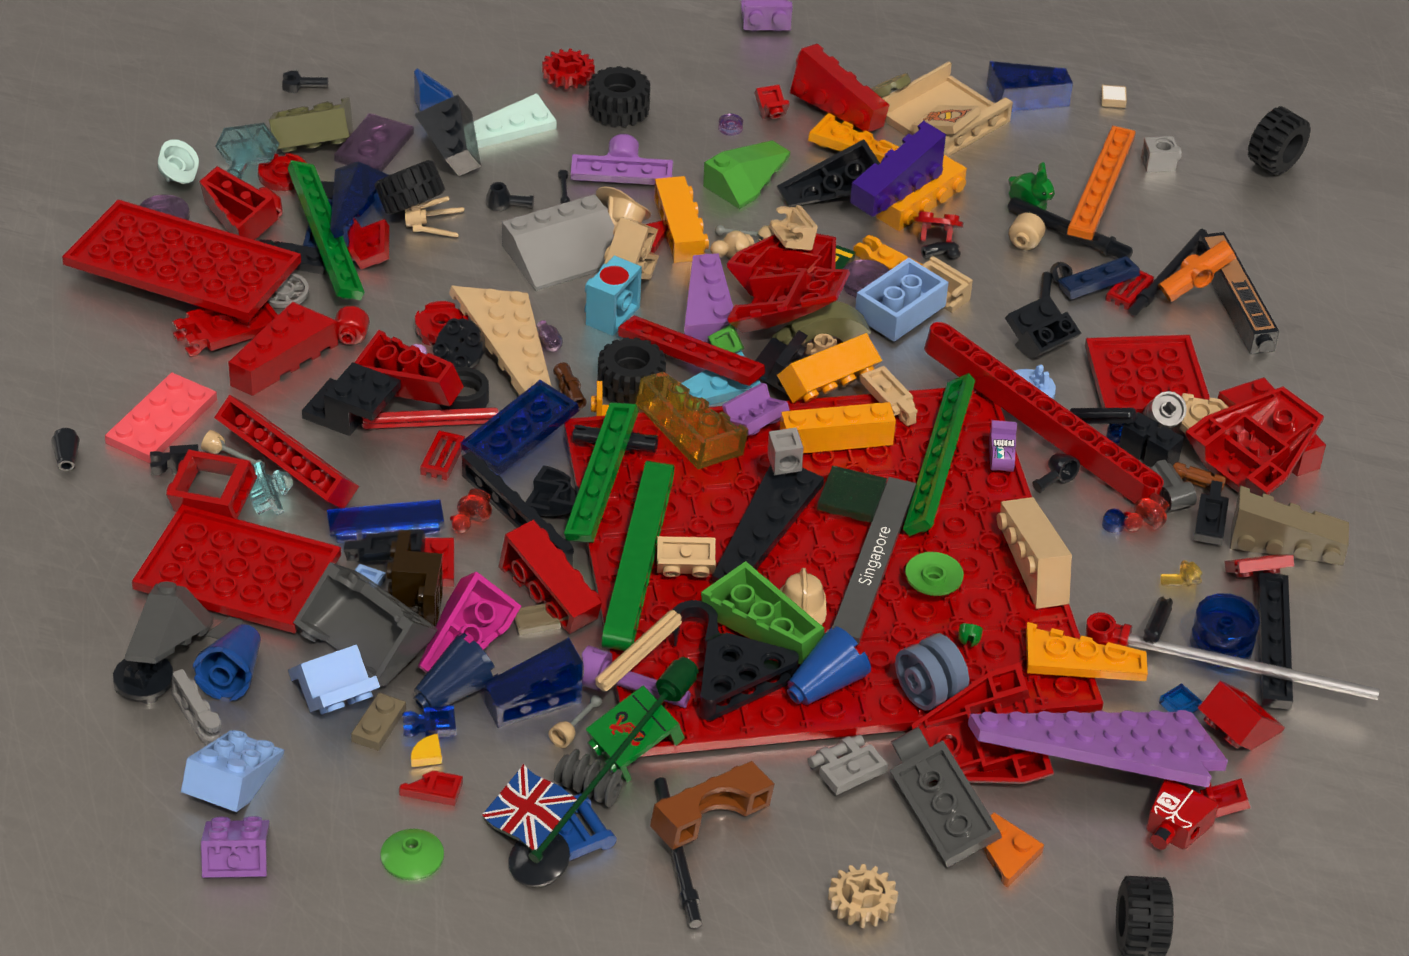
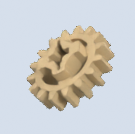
(862, 895)

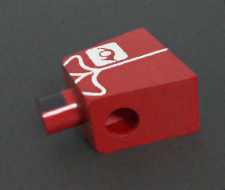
(1179, 816)

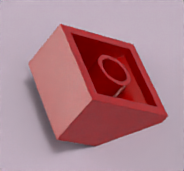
(1239, 717)

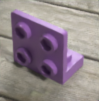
(235, 847)

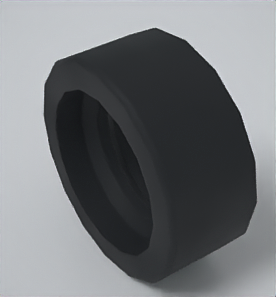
(472, 379)

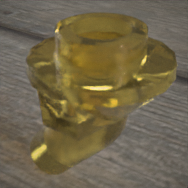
(1189, 575)

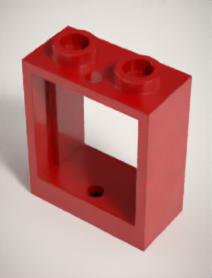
(236, 490)

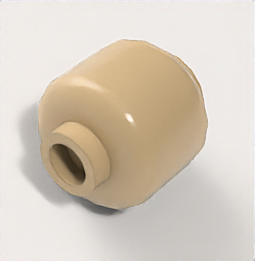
(1028, 230)

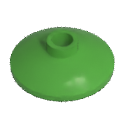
(934, 573)
(412, 854)

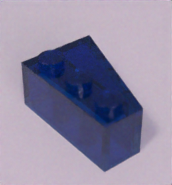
(1029, 85)
(536, 685)

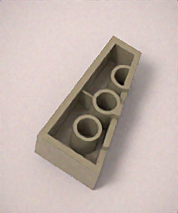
(1278, 528)

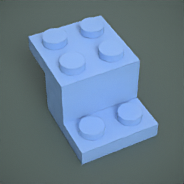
(334, 679)

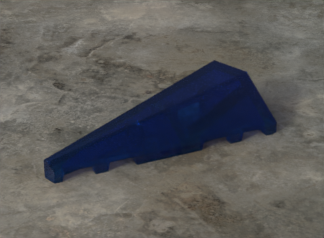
(352, 194)

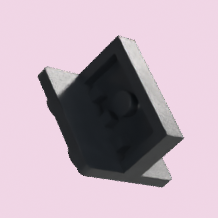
(779, 355)

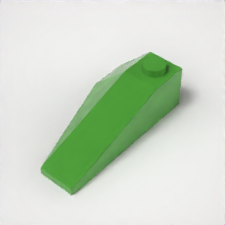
(743, 171)

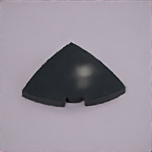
(552, 493)

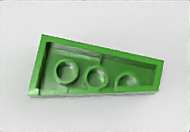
(761, 611)

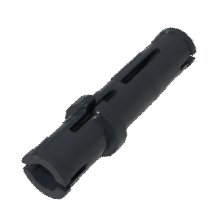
(636, 441)

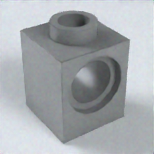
(1160, 154)
(785, 451)

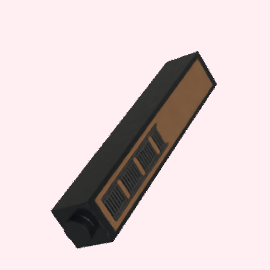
(1241, 300)

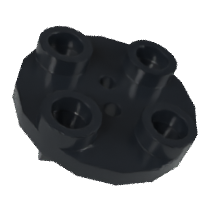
(460, 343)
(142, 680)

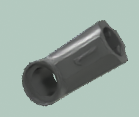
(1174, 490)

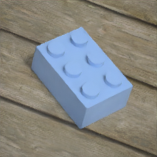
(902, 299)

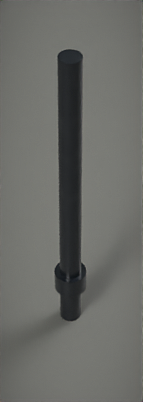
(1147, 295)
(688, 896)

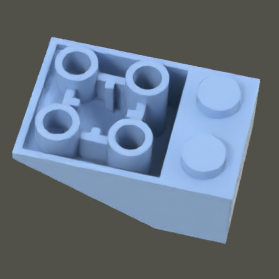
(230, 770)

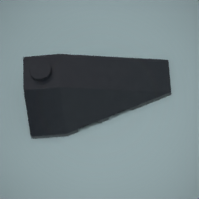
(830, 177)

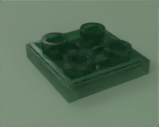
(851, 494)

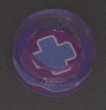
(730, 124)

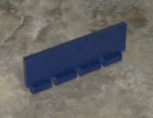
(348, 522)

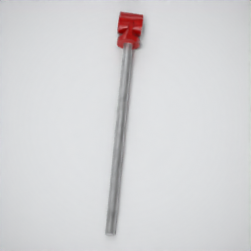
(1104, 629)

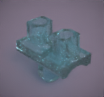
(271, 486)

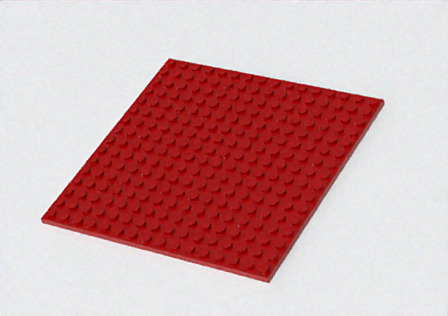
(828, 545)

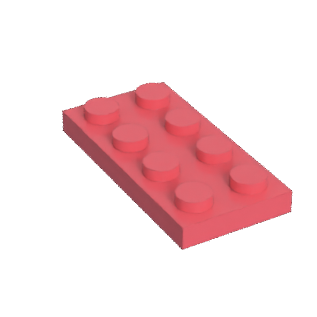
(161, 417)

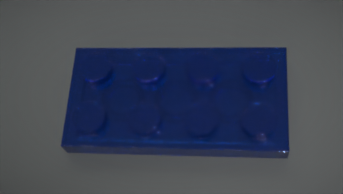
(520, 426)

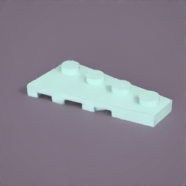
(514, 122)

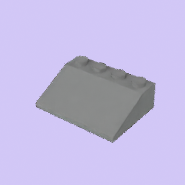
(559, 241)

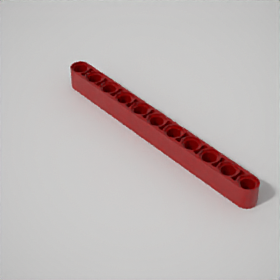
(1042, 413)

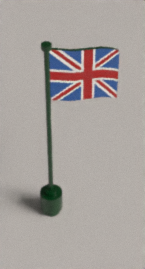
(538, 809)

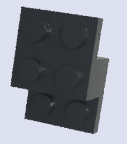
(349, 398)

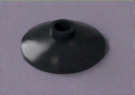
(550, 867)

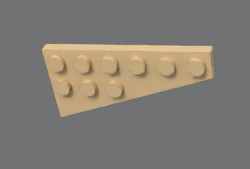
(508, 331)

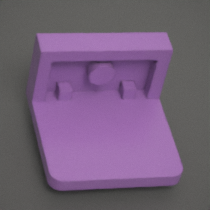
(766, 15)

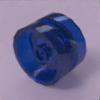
(1225, 626)

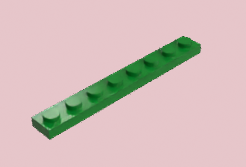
(318, 214)
(939, 455)

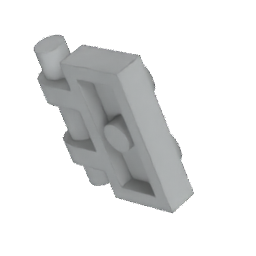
(853, 768)

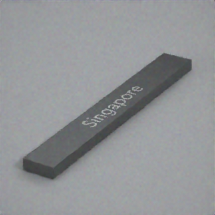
(874, 557)

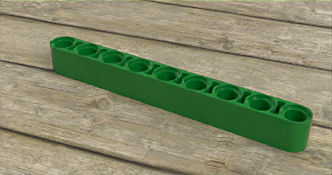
(638, 556)

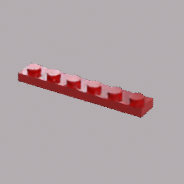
(694, 351)

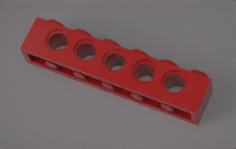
(286, 452)

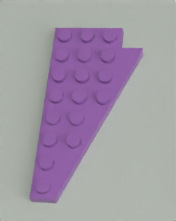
(1138, 742)

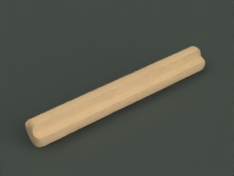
(638, 650)

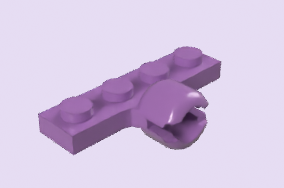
(620, 164)

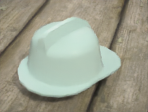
(178, 161)

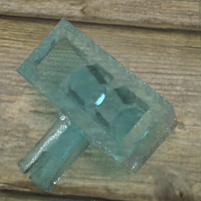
(246, 146)

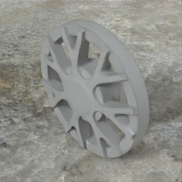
(287, 291)

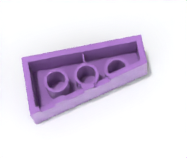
(708, 298)

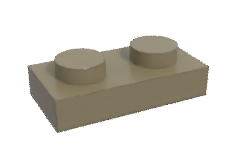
(378, 721)

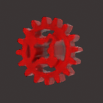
(568, 68)

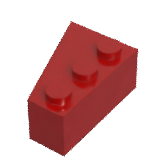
(238, 204)

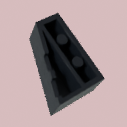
(453, 133)

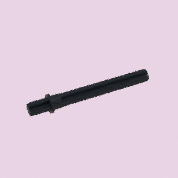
(1101, 242)

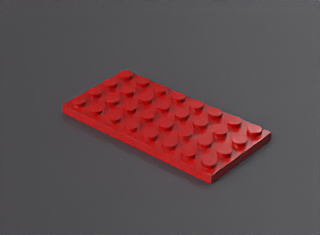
(182, 259)

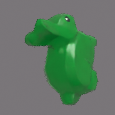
(1032, 188)

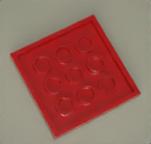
(1141, 367)

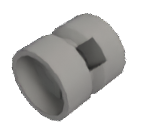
(1166, 409)

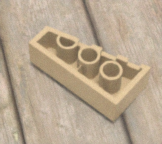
(1037, 551)

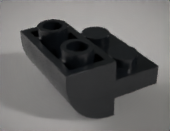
(1041, 327)

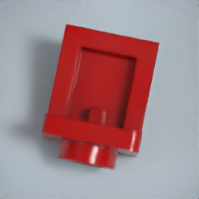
(771, 102)
(1229, 795)

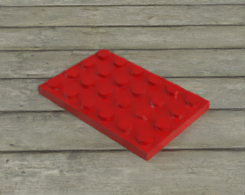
(237, 566)

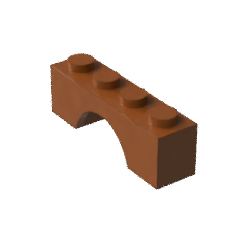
(739, 790)

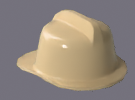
(621, 205)
(807, 593)

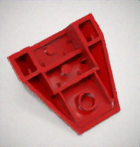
(772, 253)
(1256, 440)
(983, 762)

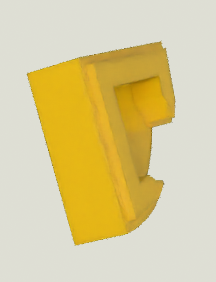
(426, 752)

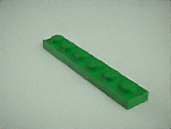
(601, 472)

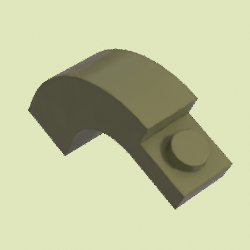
(834, 319)

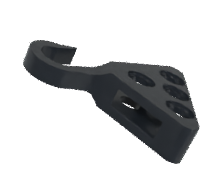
(735, 664)

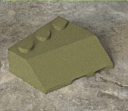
(312, 126)

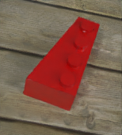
(836, 91)
(281, 347)
(549, 576)

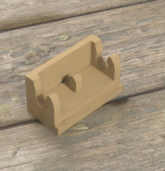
(796, 230)
(959, 285)

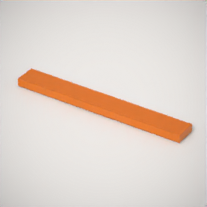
(1101, 183)

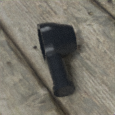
(499, 198)
(1062, 467)

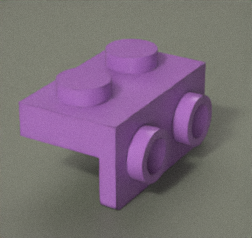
(755, 408)

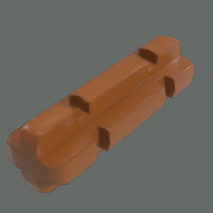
(1197, 476)

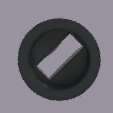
(1065, 270)

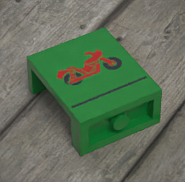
(616, 725)

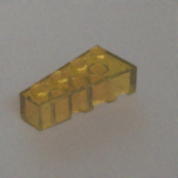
(689, 421)

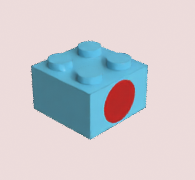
(613, 295)

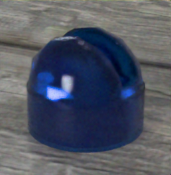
(1114, 432)
(1113, 521)

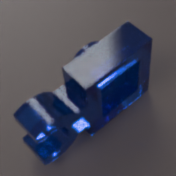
(433, 721)

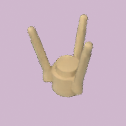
(416, 216)

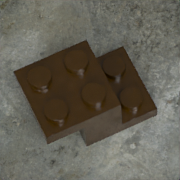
(416, 578)

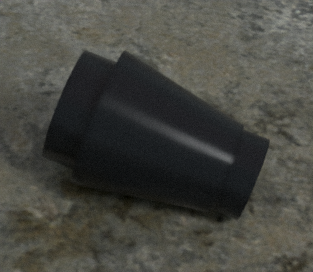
(65, 446)

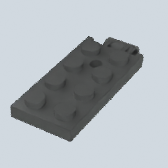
(948, 810)

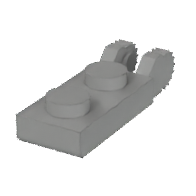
(195, 709)

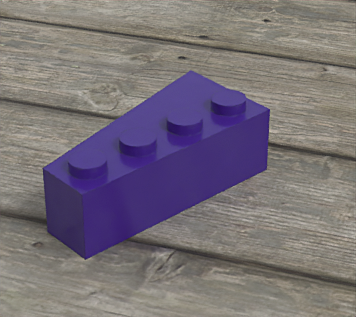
(901, 171)

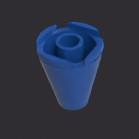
(228, 663)
(828, 668)

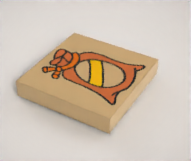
(949, 118)

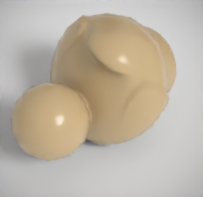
(732, 243)

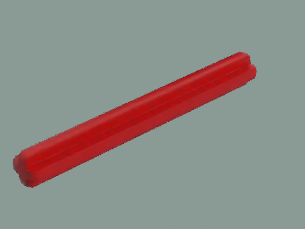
(430, 418)

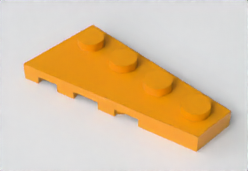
(841, 136)
(1067, 656)

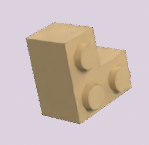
(633, 243)

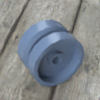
(931, 671)

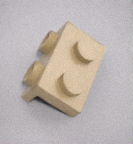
(686, 556)

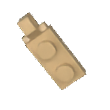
(888, 389)

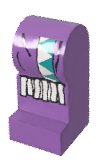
(1002, 445)

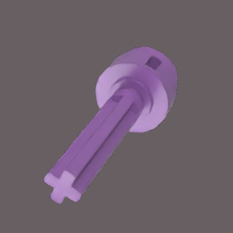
(597, 660)

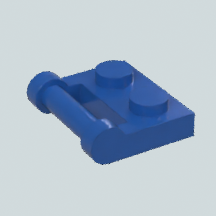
(577, 836)

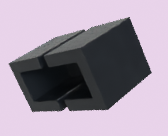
(1159, 442)

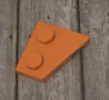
(1013, 851)

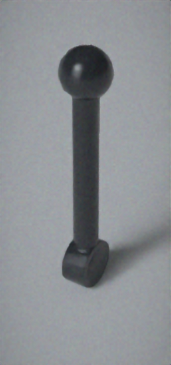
(563, 175)

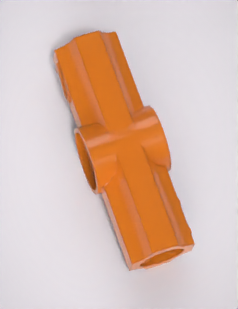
(1197, 271)

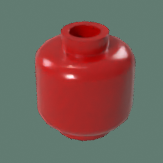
(352, 323)

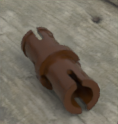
(569, 384)

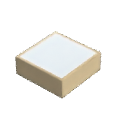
(1113, 96)

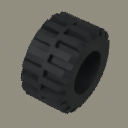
(619, 96)
(1279, 140)
(409, 187)
(623, 366)
(1144, 916)

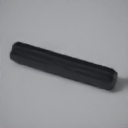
(1106, 415)
(1158, 620)

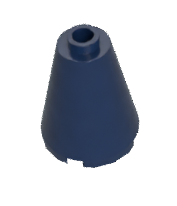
(455, 674)

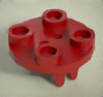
(948, 222)

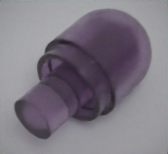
(549, 336)

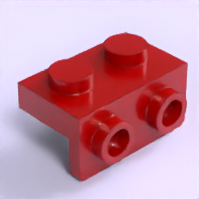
(369, 244)

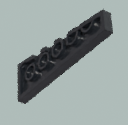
(768, 518)

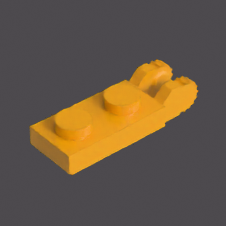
(874, 250)

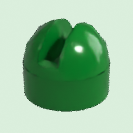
(970, 633)

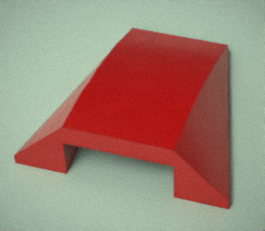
(786, 296)

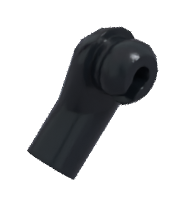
(939, 248)

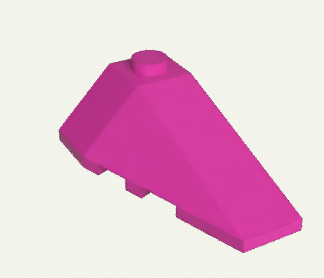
(472, 609)

